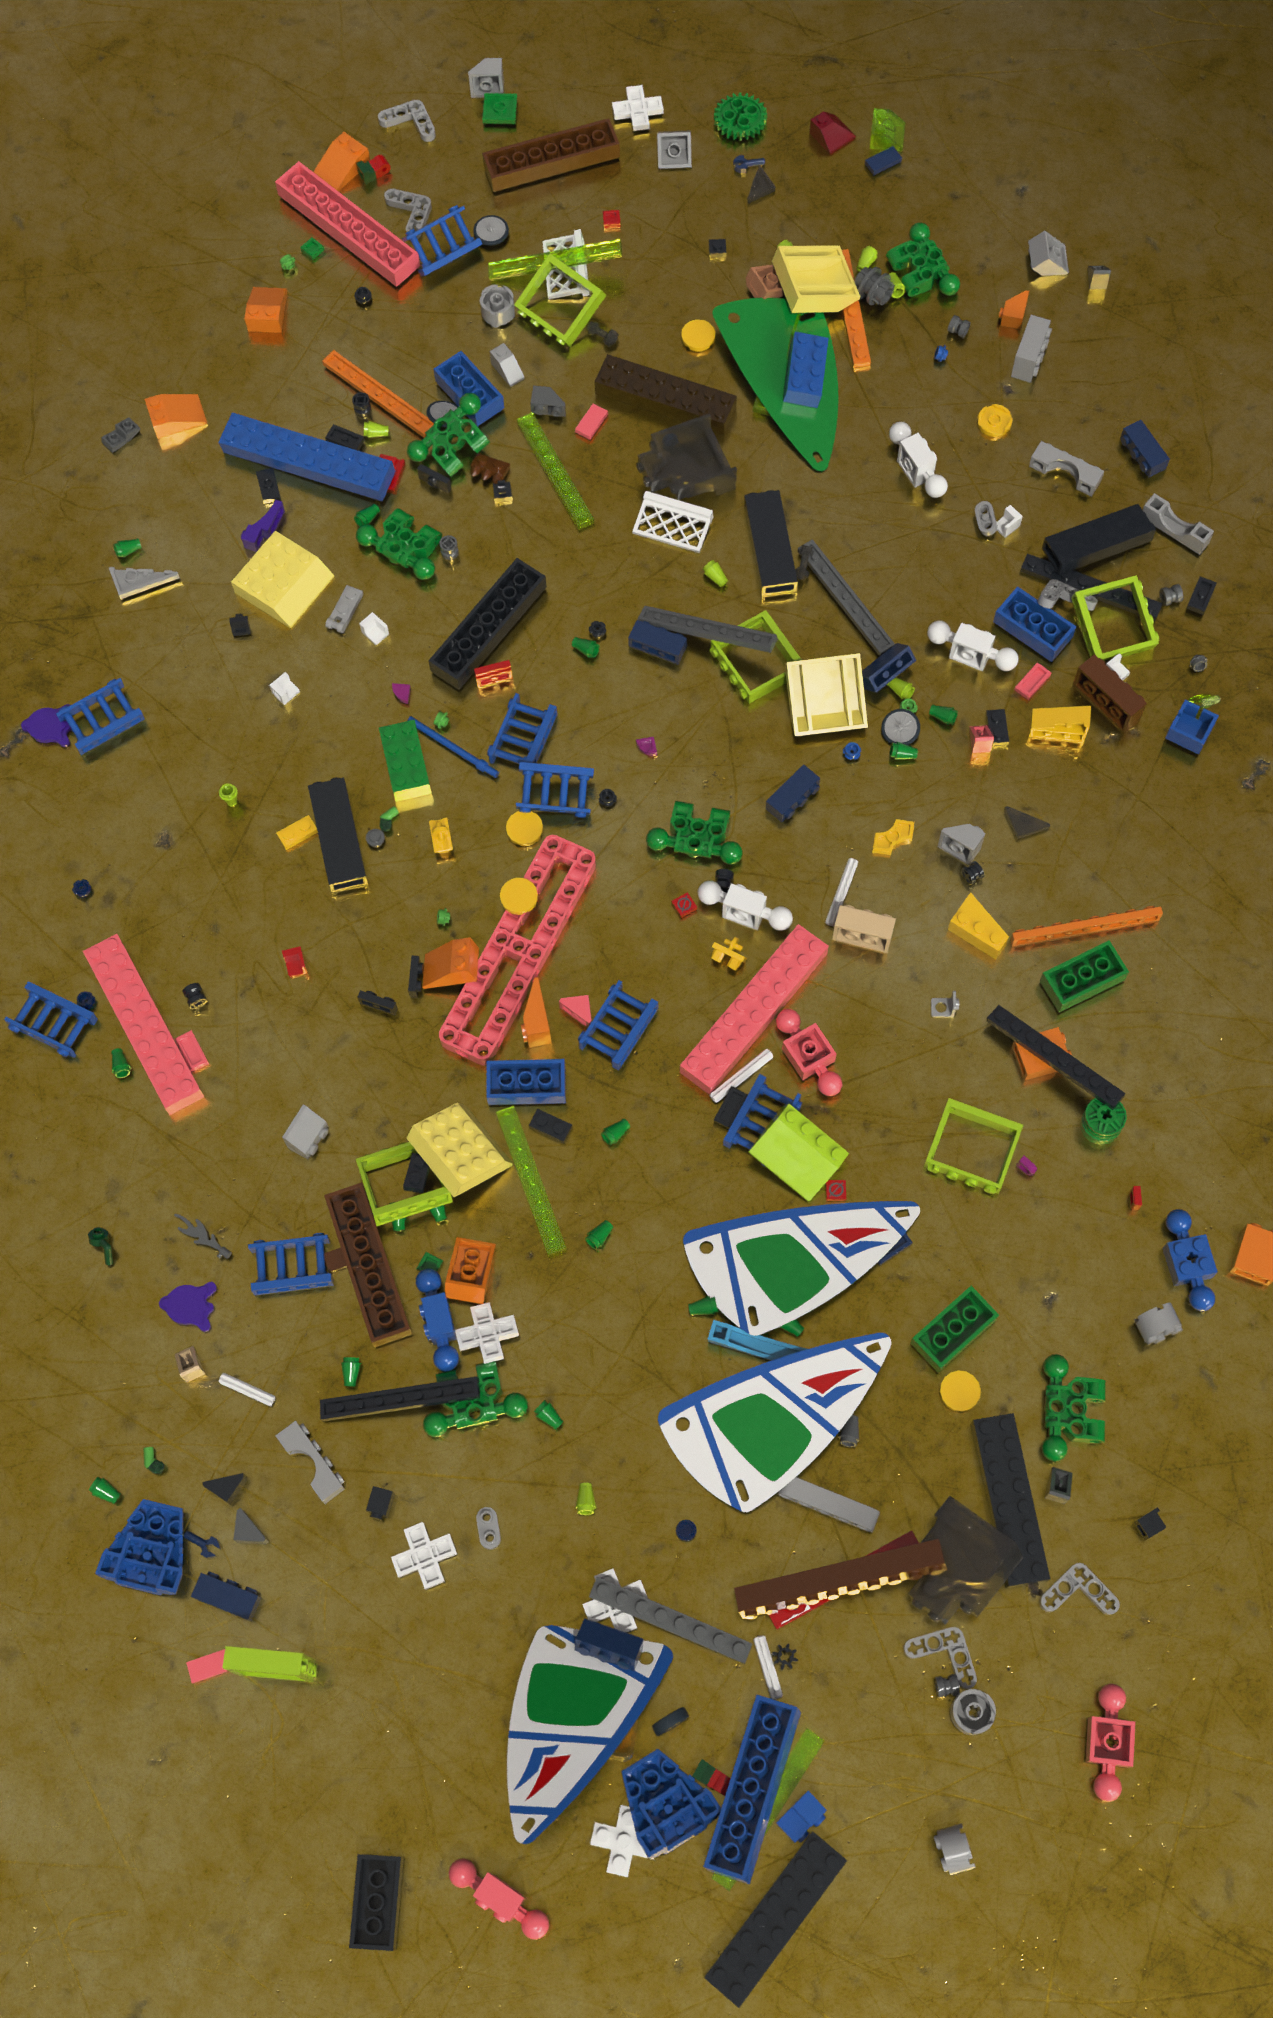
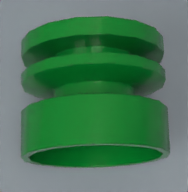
(1098, 1129)

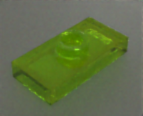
(1205, 700)

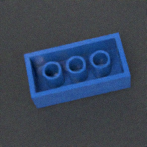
(806, 369)
(460, 377)
(1033, 624)
(526, 1082)

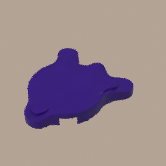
(46, 727)
(189, 1305)

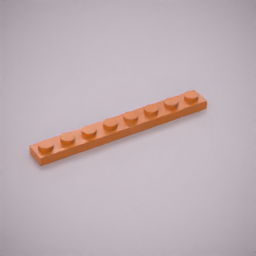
(855, 328)
(378, 393)
(1079, 927)

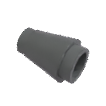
(850, 1432)

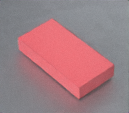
(591, 421)
(1032, 681)
(191, 1051)
(206, 1666)

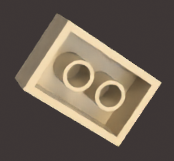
(863, 928)

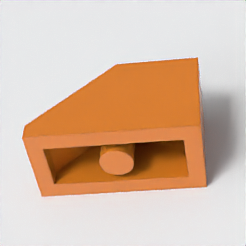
(1014, 310)

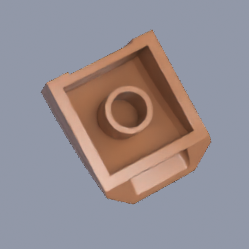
(764, 282)

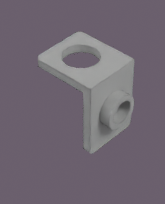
(952, 1005)

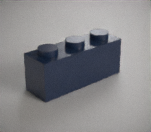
(1144, 448)
(657, 641)
(887, 667)
(793, 793)
(226, 1596)
(609, 1644)

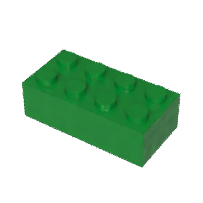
(405, 760)
(1084, 976)
(954, 1329)

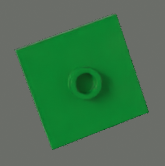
(499, 108)

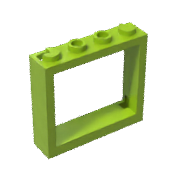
(583, 317)
(761, 620)
(1088, 629)
(984, 1118)
(404, 1207)
(269, 1664)

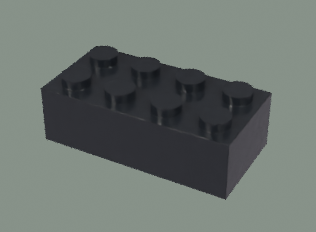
(376, 1902)

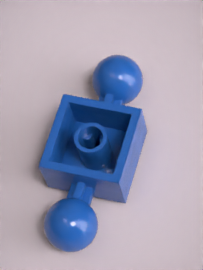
(1183, 1270)
(439, 1321)

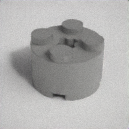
(497, 305)
(1158, 1323)
(984, 1717)
(955, 1849)

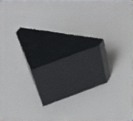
(226, 1487)

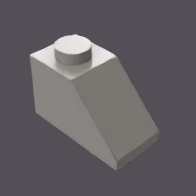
(506, 364)

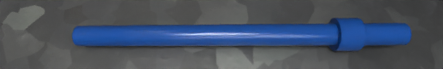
(481, 764)

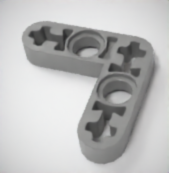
(414, 114)
(414, 206)
(1057, 589)
(1074, 1584)
(952, 1648)

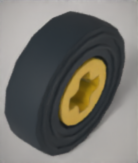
(670, 1721)

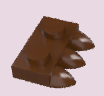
(489, 467)

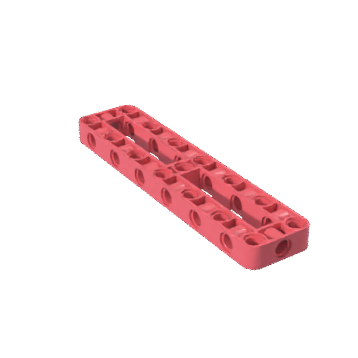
(528, 967)

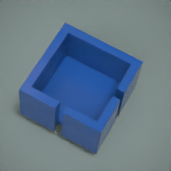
(1188, 730)

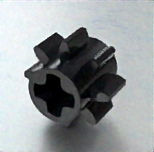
(786, 1650)

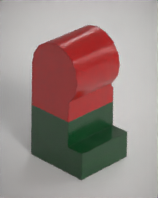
(373, 169)
(711, 1777)

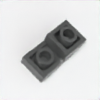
(122, 434)

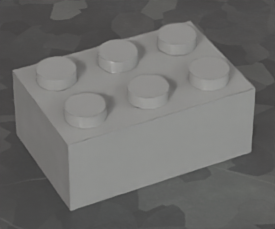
(1031, 349)

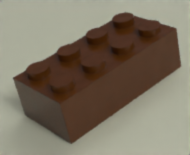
(1109, 693)

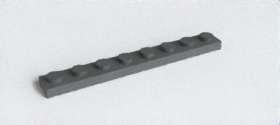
(848, 600)
(709, 629)
(670, 1620)

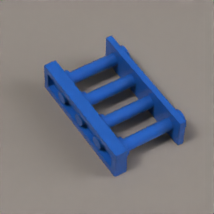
(456, 250)
(541, 732)
(100, 734)
(565, 774)
(51, 1001)
(628, 1041)
(752, 1104)
(302, 1280)

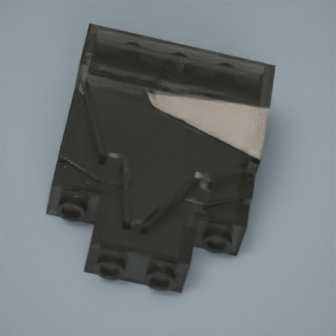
(687, 461)
(976, 1562)

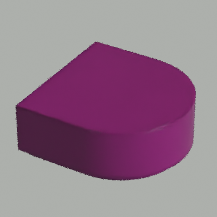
(1026, 1166)

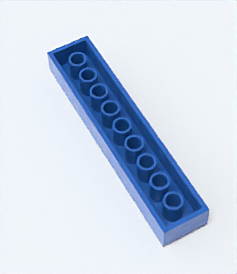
(307, 456)

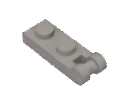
(344, 609)

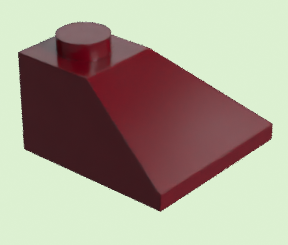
(830, 131)

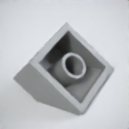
(486, 77)
(674, 149)
(1048, 255)
(962, 841)
(305, 1132)

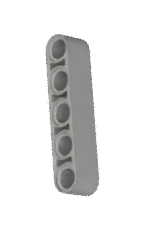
(830, 1504)

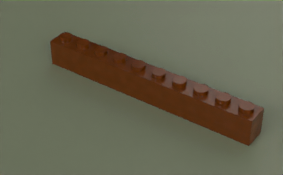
(840, 1579)

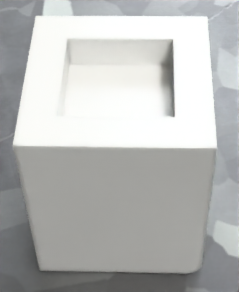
(1009, 522)
(374, 628)
(1114, 664)
(283, 688)

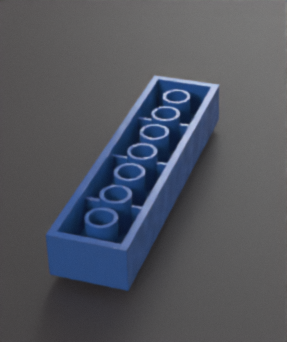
(752, 1789)

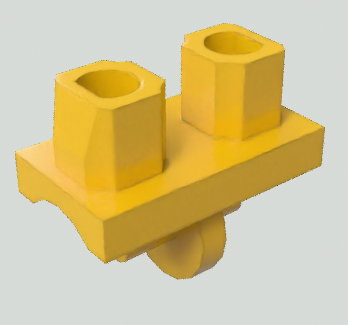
(440, 835)
(720, 951)

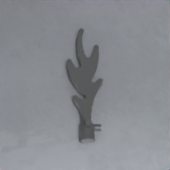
(201, 1233)

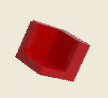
(295, 961)

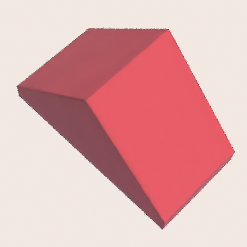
(981, 738)
(578, 1008)

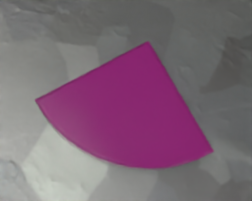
(402, 692)
(647, 746)

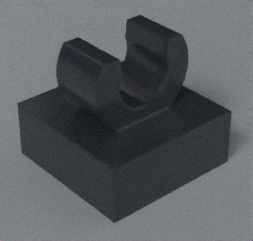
(502, 491)
(240, 625)

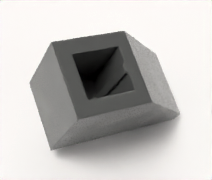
(547, 402)

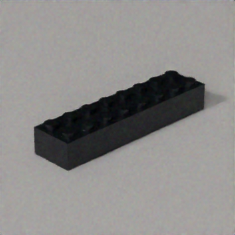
(487, 623)
(1010, 1495)
(775, 1919)

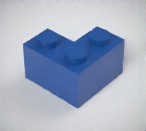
(801, 1817)

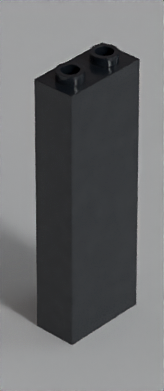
(1098, 539)
(770, 542)
(337, 834)

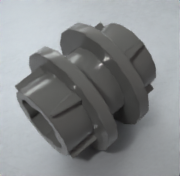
(874, 285)

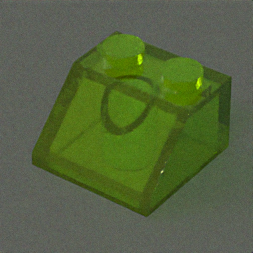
(887, 130)

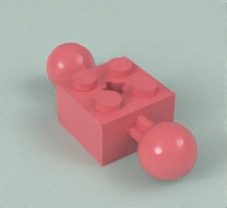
(809, 1063)
(1122, 1732)
(499, 1897)

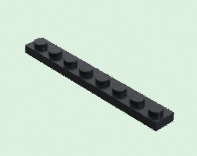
(1117, 597)
(1056, 1057)
(399, 1399)

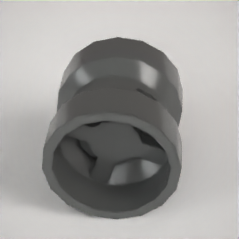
(959, 326)
(449, 547)
(1170, 595)
(946, 1686)

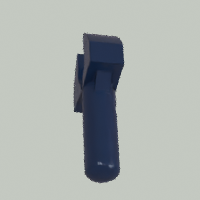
(746, 163)
(203, 1543)

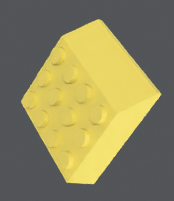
(815, 278)
(282, 579)
(826, 694)
(458, 1148)

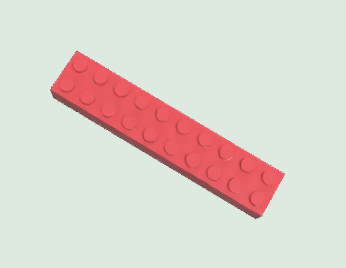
(347, 224)
(754, 1009)
(143, 1024)

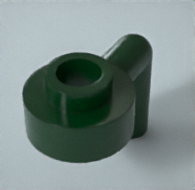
(100, 1237)

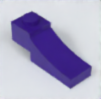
(264, 528)

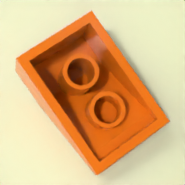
(340, 160)
(265, 309)
(175, 413)
(451, 964)
(535, 1026)
(469, 1270)

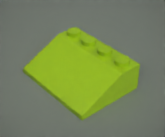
(798, 1152)

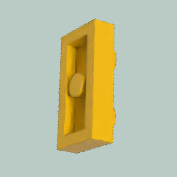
(297, 832)

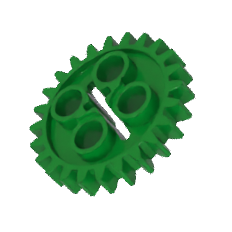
(740, 116)

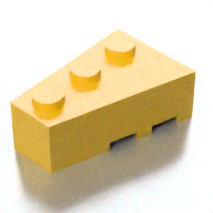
(1060, 723)
(978, 927)

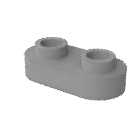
(987, 519)
(488, 1527)

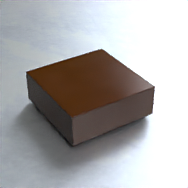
(335, 1260)

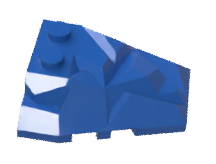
(147, 1550)
(666, 1804)

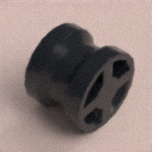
(972, 872)

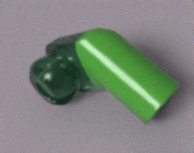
(386, 818)
(150, 1462)

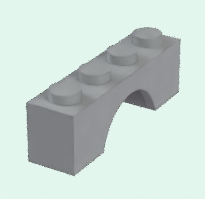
(1050, 458)
(1193, 536)
(325, 1482)

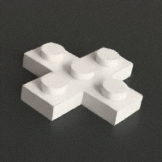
(637, 108)
(486, 1333)
(424, 1555)
(598, 1611)
(620, 1840)

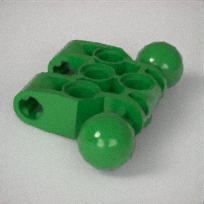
(932, 263)
(418, 449)
(402, 544)
(686, 836)
(1091, 1390)
(514, 1404)

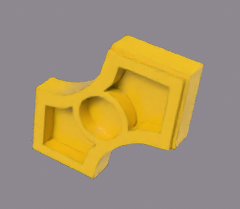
(886, 841)

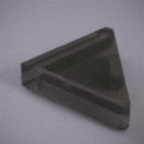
(761, 186)
(1023, 823)

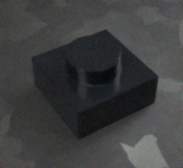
(717, 248)

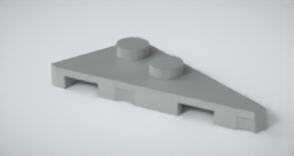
(135, 581)

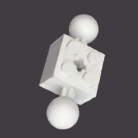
(917, 460)
(972, 646)
(745, 906)

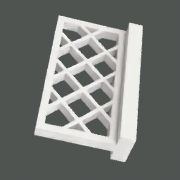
(578, 240)
(676, 507)

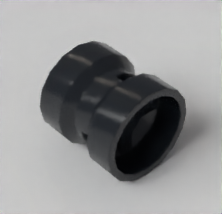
(361, 404)
(724, 878)
(194, 995)

